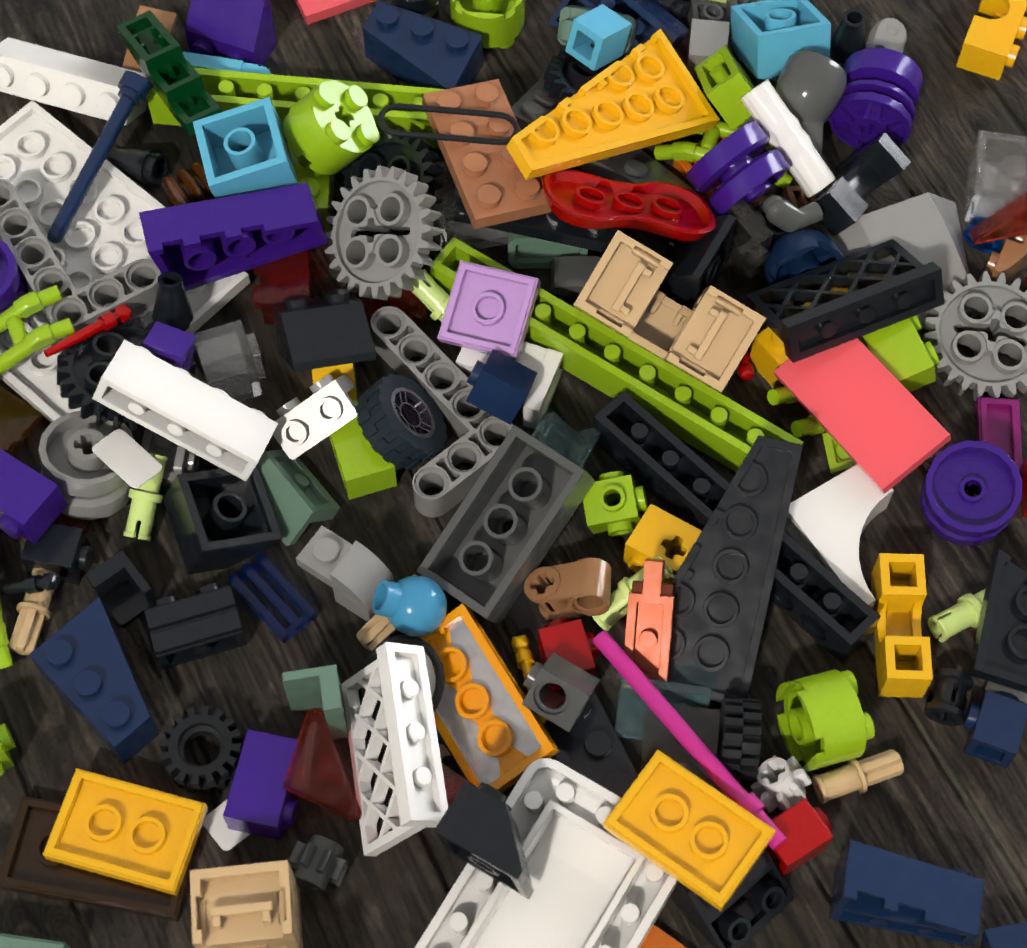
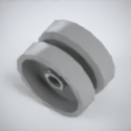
(84, 479)

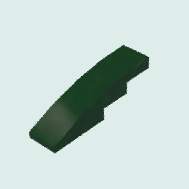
(168, 70)

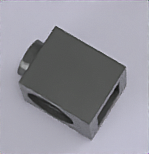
(575, 682)

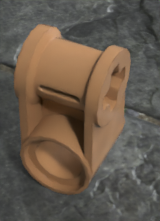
(575, 591)

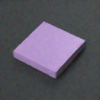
(489, 309)

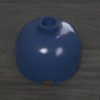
(797, 254)

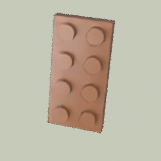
(484, 173)

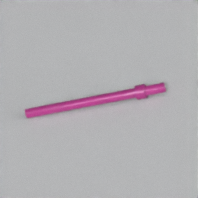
(683, 733)

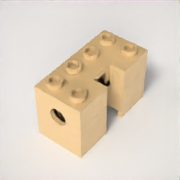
(698, 341)
(246, 906)

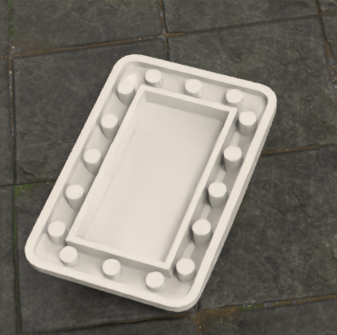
(583, 878)

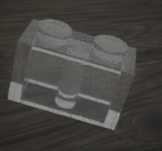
(231, 360)

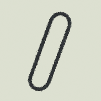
(444, 137)

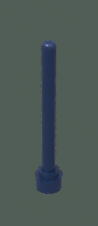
(132, 92)

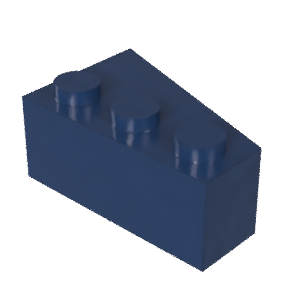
(647, 14)
(421, 48)
(96, 680)

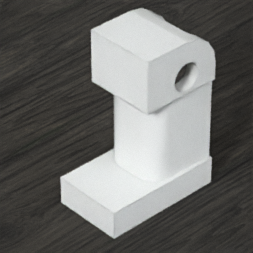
(539, 359)

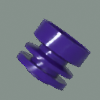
(878, 97)

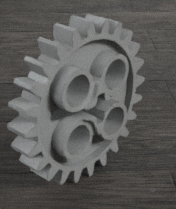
(377, 204)
(984, 370)

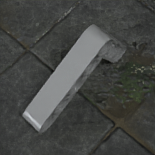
(78, 304)
(472, 431)

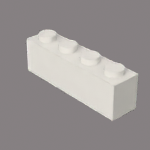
(62, 79)
(184, 410)

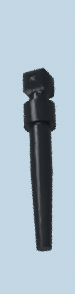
(31, 584)

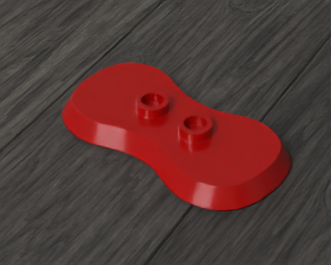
(645, 206)

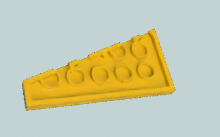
(618, 111)

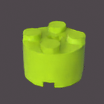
(494, 19)
(331, 126)
(823, 719)

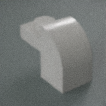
(346, 568)

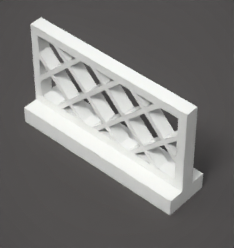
(412, 753)

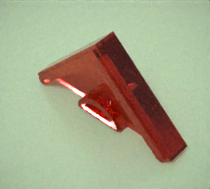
(1004, 224)
(318, 771)

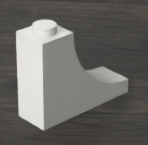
(831, 523)

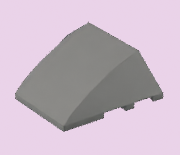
(923, 226)

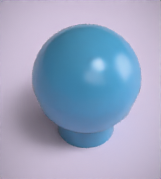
(412, 604)

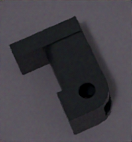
(856, 179)

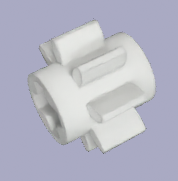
(781, 783)

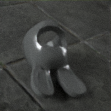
(811, 91)

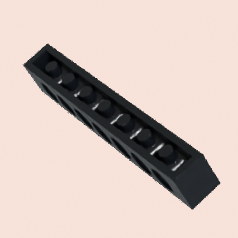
(692, 492)

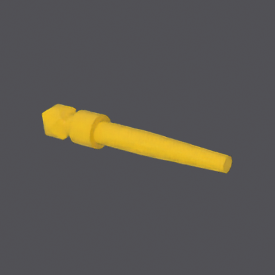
(524, 658)

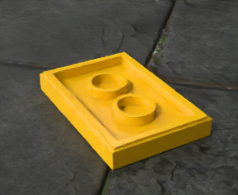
(689, 829)
(126, 831)

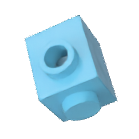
(598, 37)

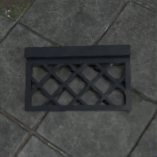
(844, 316)

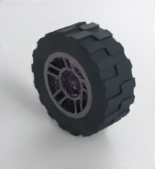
(401, 421)

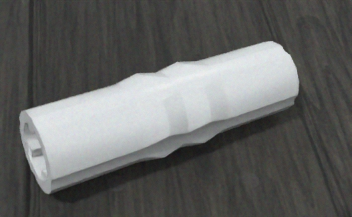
(788, 137)

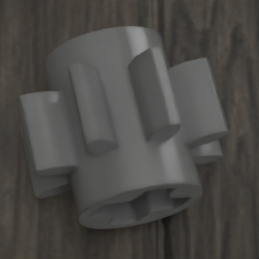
(318, 863)

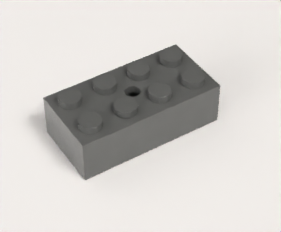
(521, 486)

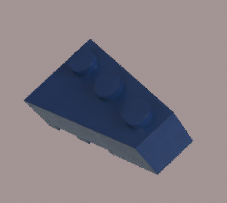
(905, 895)

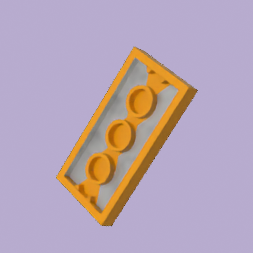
(483, 706)

